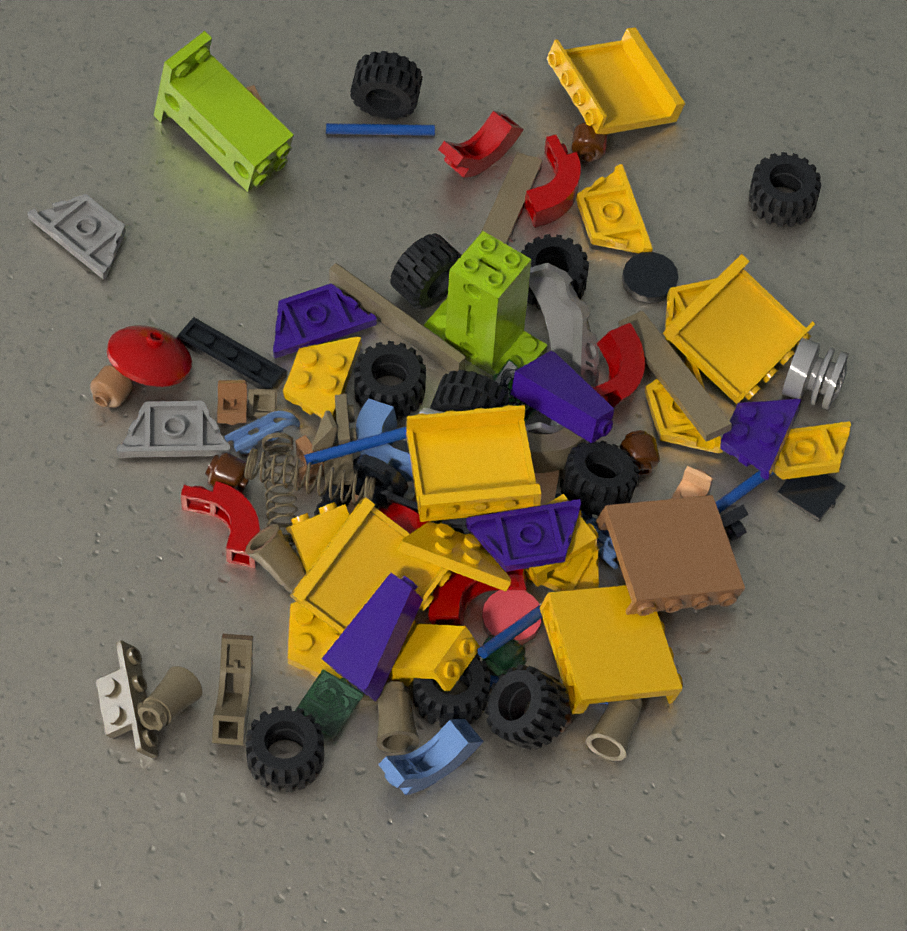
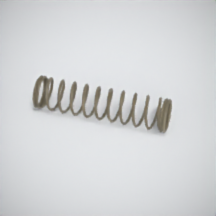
(272, 450)
(367, 489)

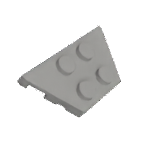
(83, 230)
(173, 431)

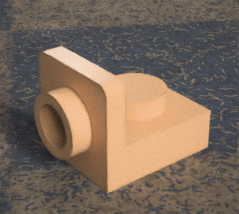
(694, 484)

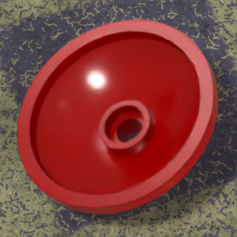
(149, 356)

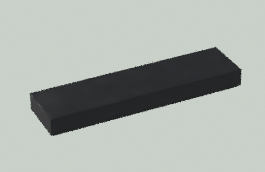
(231, 355)

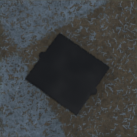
(812, 494)

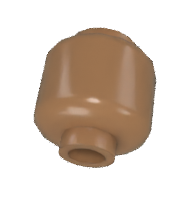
(110, 387)

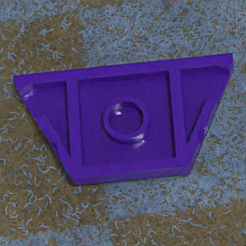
(316, 319)
(760, 432)
(527, 535)

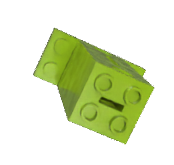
(222, 115)
(488, 307)

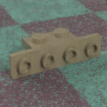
(344, 434)
(122, 696)

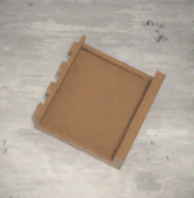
(673, 554)

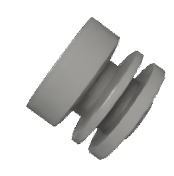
(815, 373)

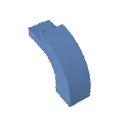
(377, 419)
(434, 759)

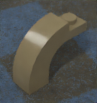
(551, 451)
(234, 690)

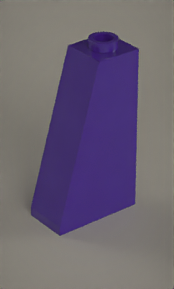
(563, 396)
(375, 636)

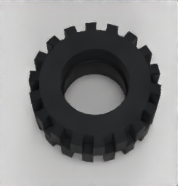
(386, 85)
(790, 173)
(561, 254)
(424, 271)
(391, 361)
(468, 391)
(599, 476)
(510, 699)
(445, 707)
(285, 771)

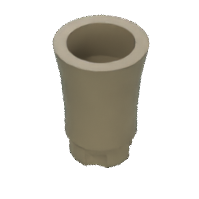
(277, 557)
(171, 697)
(396, 719)
(614, 729)

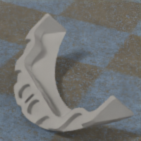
(567, 331)

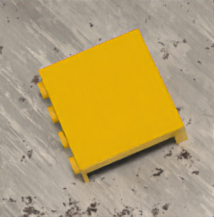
(617, 84)
(737, 332)
(471, 463)
(357, 565)
(605, 651)

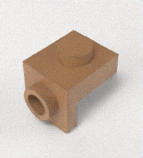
(232, 402)
(304, 447)

